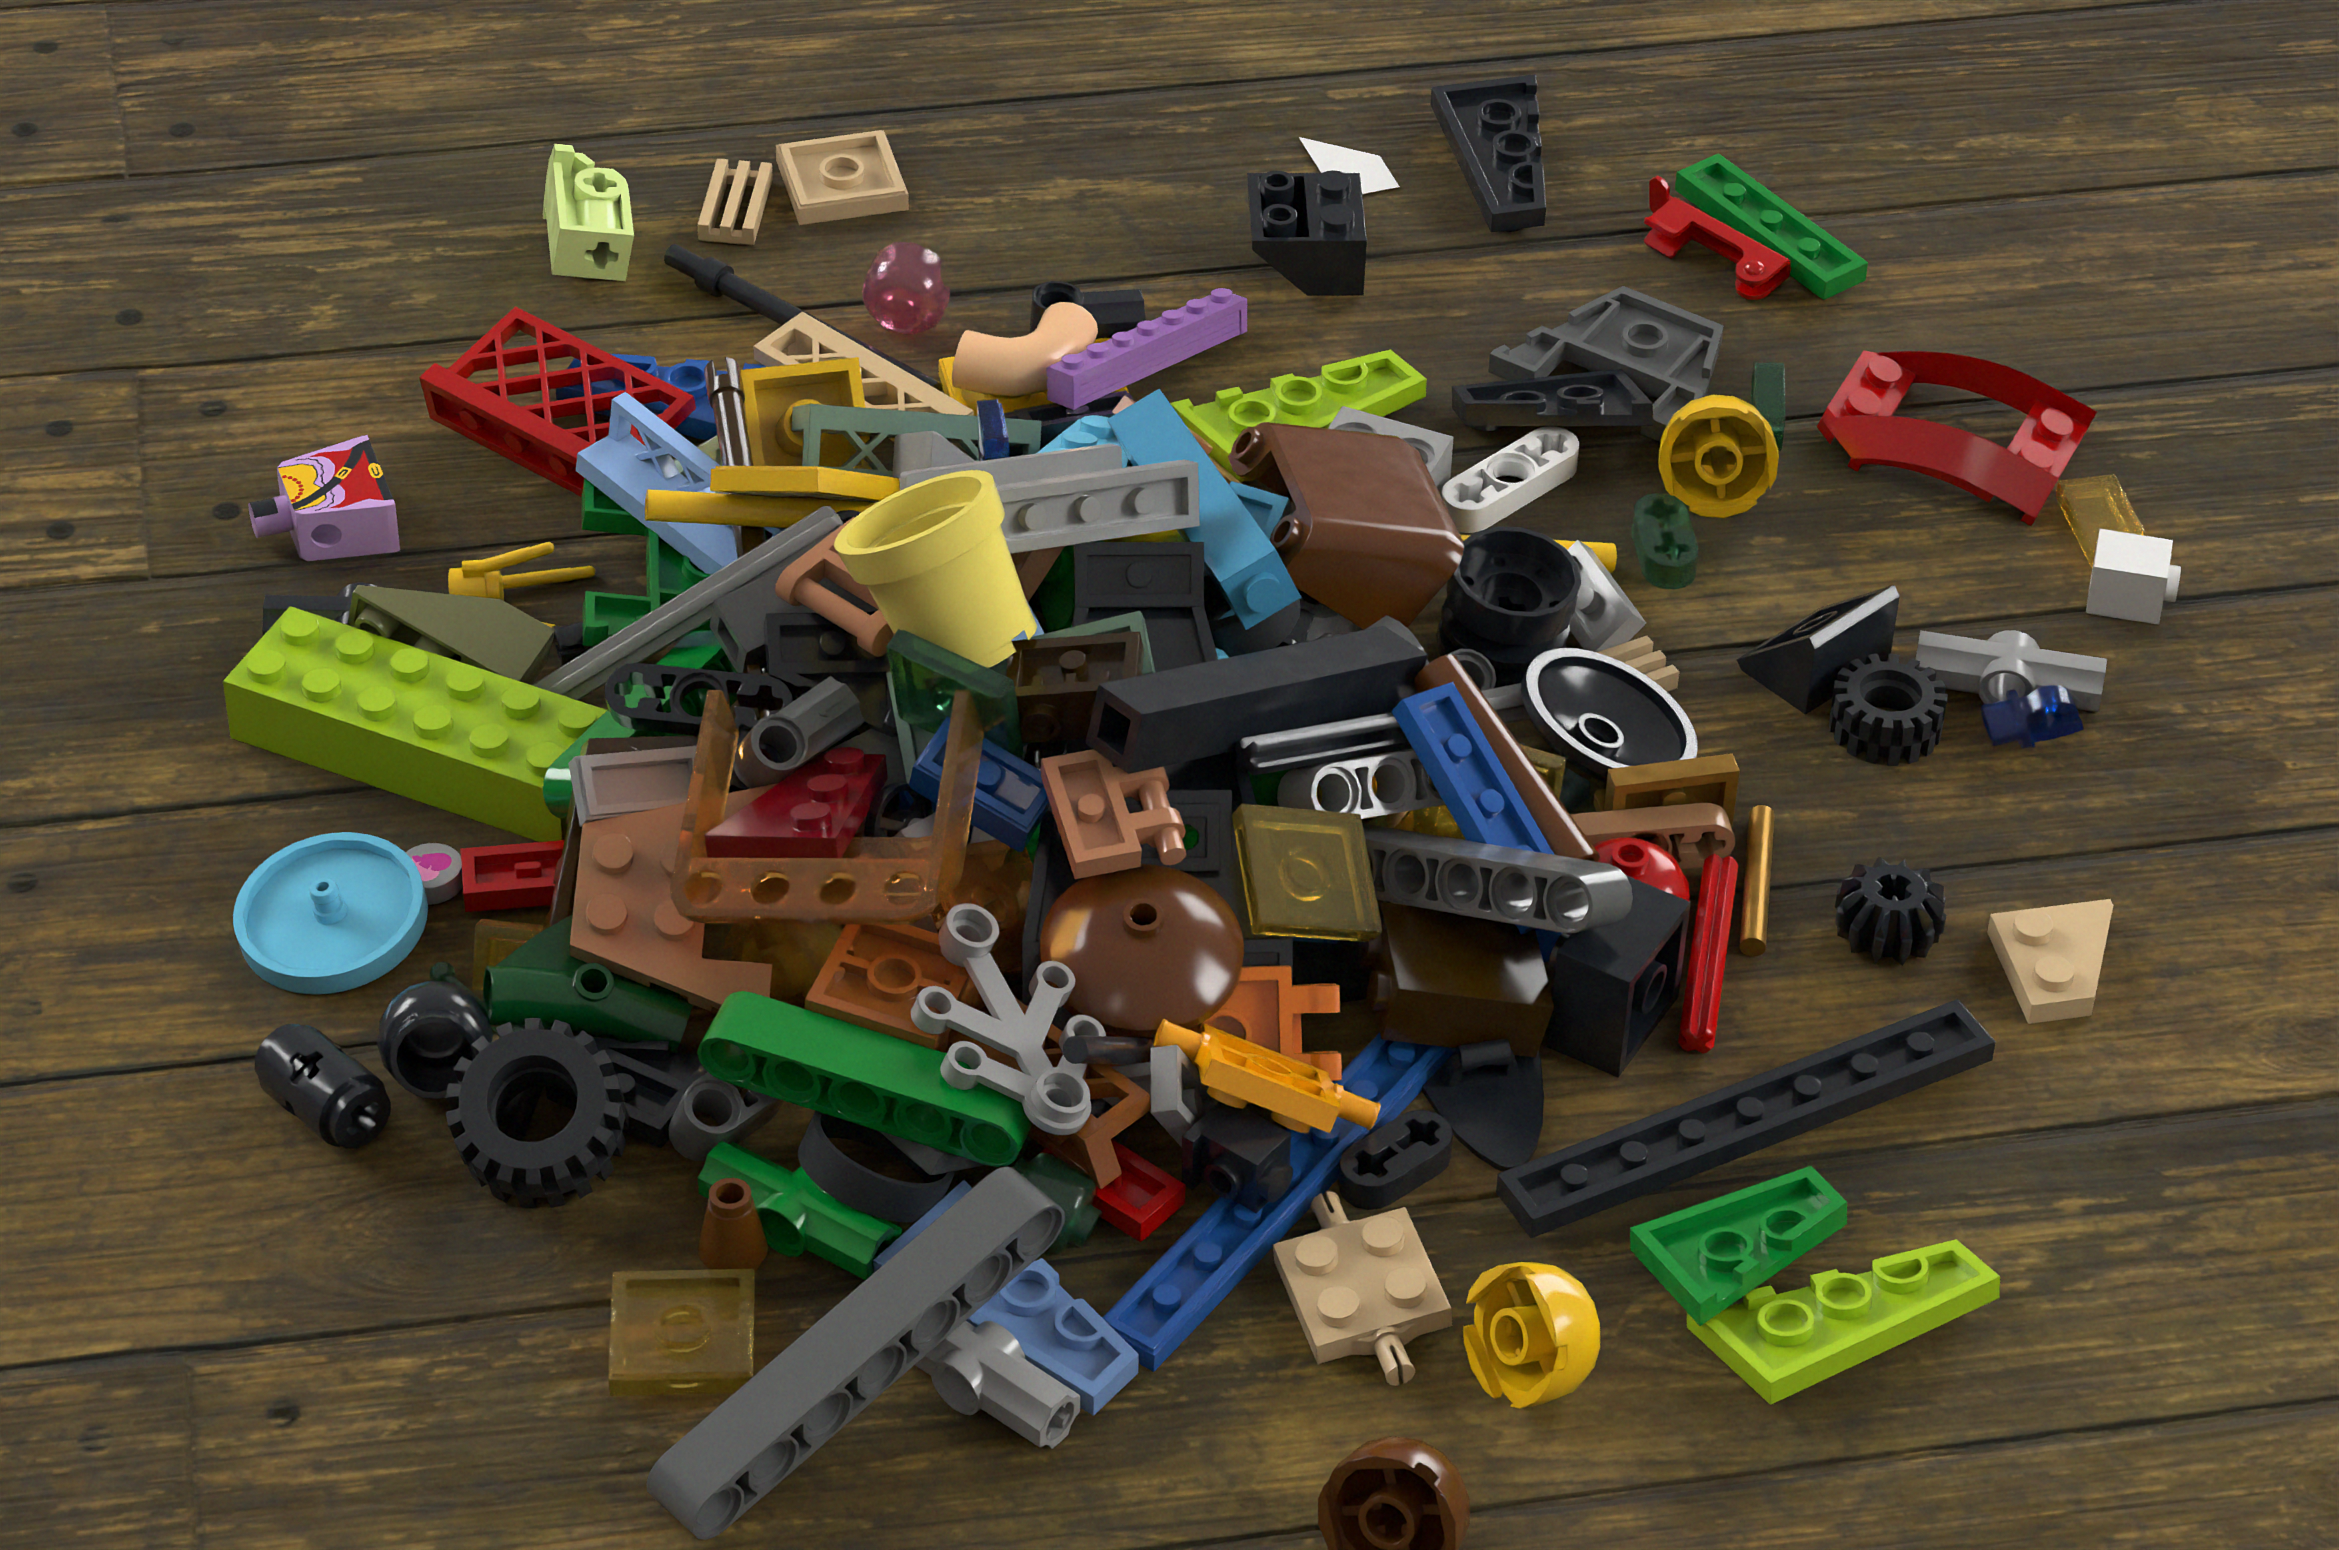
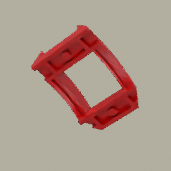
(2020, 475)

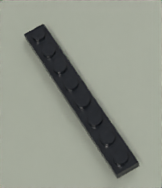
(1743, 1118)

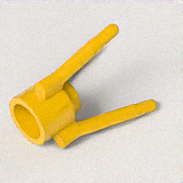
(480, 579)

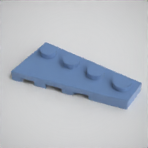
(1052, 1328)

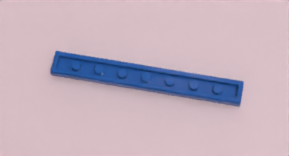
(1233, 1239)

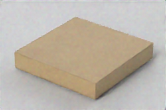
(841, 177)

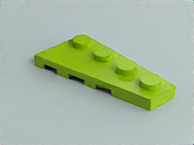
(1368, 383)
(1845, 1318)

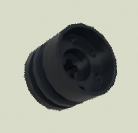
(1509, 599)

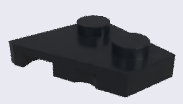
(810, 648)

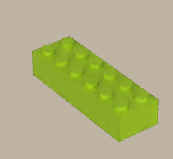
(405, 721)

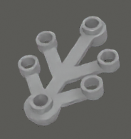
(1051, 1096)

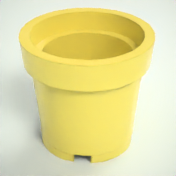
(942, 565)

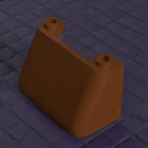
(1366, 518)

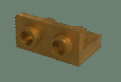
(1672, 783)

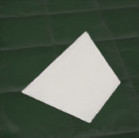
(1372, 169)

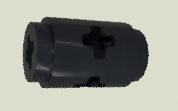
(322, 1086)

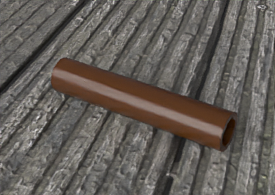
(1544, 806)

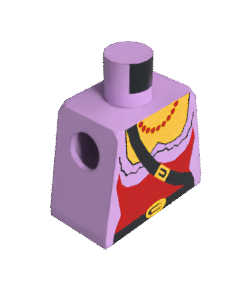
(331, 504)

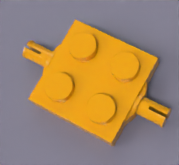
(1251, 1073)

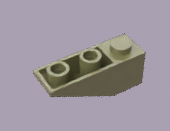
(459, 627)

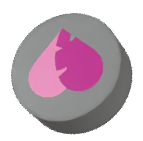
(439, 870)

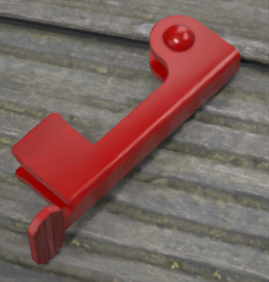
(1677, 222)

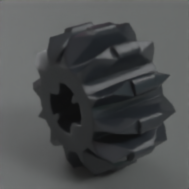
(1890, 911)

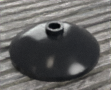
(1603, 712)

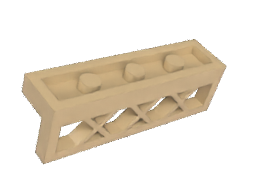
(883, 382)

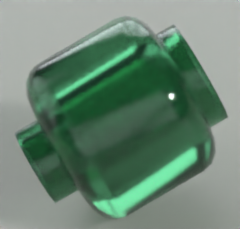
(1070, 1190)

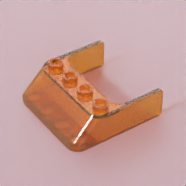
(872, 882)

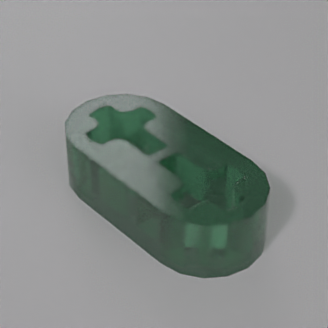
(1768, 395)
(1655, 542)

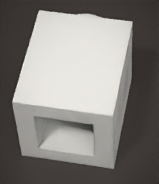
(2132, 577)

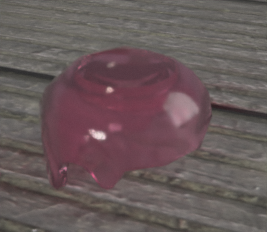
(905, 289)

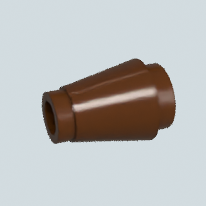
(732, 1228)

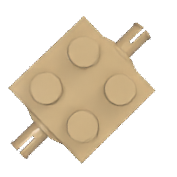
(1362, 1286)

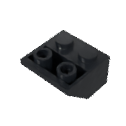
(1310, 229)

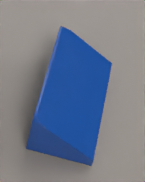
(1007, 794)

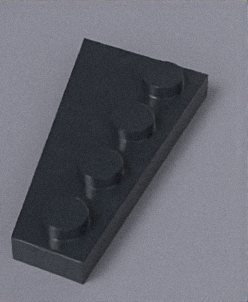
(1497, 147)

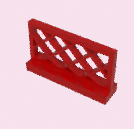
(528, 431)

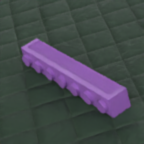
(1146, 348)

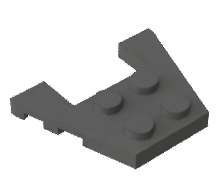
(1653, 342)

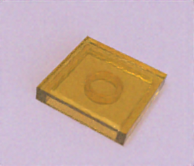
(1306, 873)
(681, 1331)

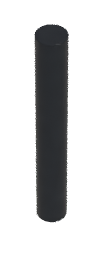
(1107, 1050)

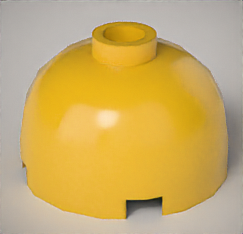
(1718, 456)
(1531, 1333)

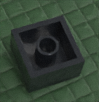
(1618, 980)

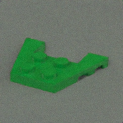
(666, 571)

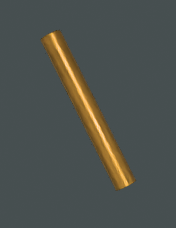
(1757, 881)

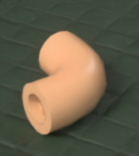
(1020, 363)

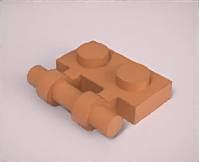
(1094, 818)

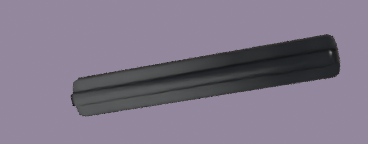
(1319, 744)

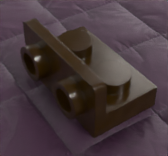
(1060, 680)

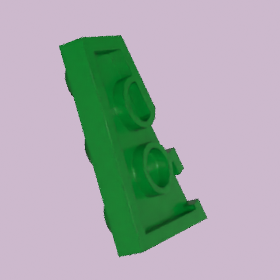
(1738, 1240)

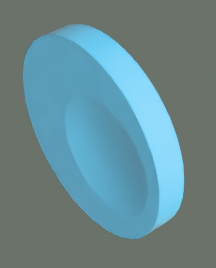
(330, 913)

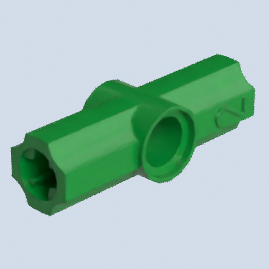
(799, 1212)

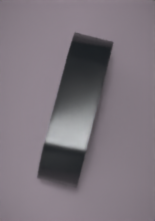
(1389, 1153)

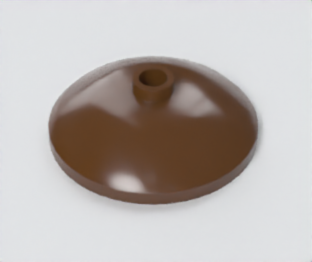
(1137, 973)

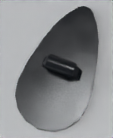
(1491, 1101)

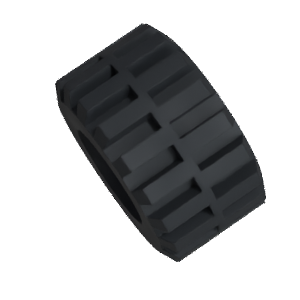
(520, 1063)

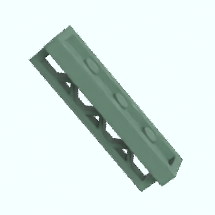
(886, 423)

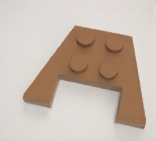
(628, 914)

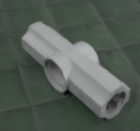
(2008, 663)
(989, 1372)

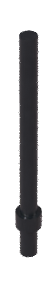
(719, 279)

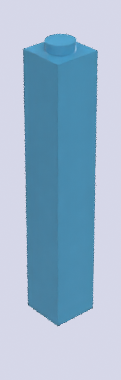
(1235, 548)

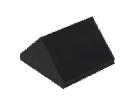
(1809, 654)

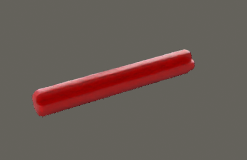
(1708, 954)

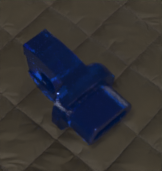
(2031, 718)

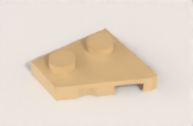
(2053, 956)

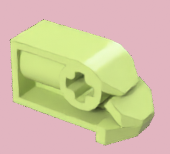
(587, 217)

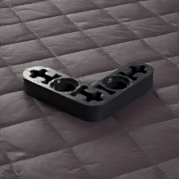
(650, 712)

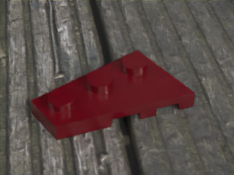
(807, 812)

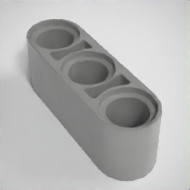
(1348, 785)

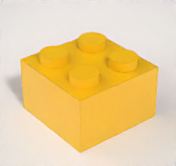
(770, 403)

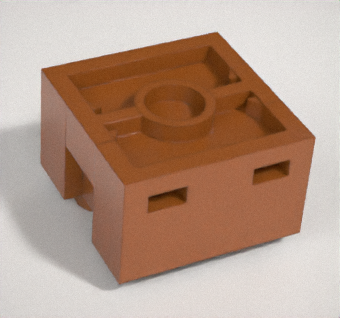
(878, 976)

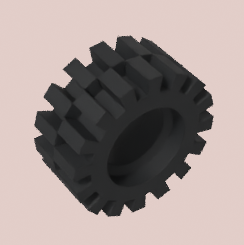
(1883, 732)

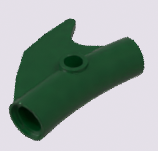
(552, 986)

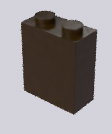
(1455, 980)

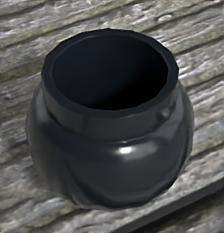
(427, 1035)

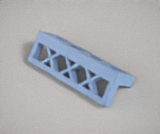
(627, 468)

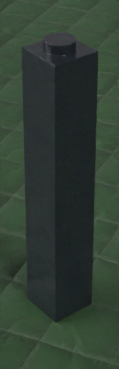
(1216, 703)

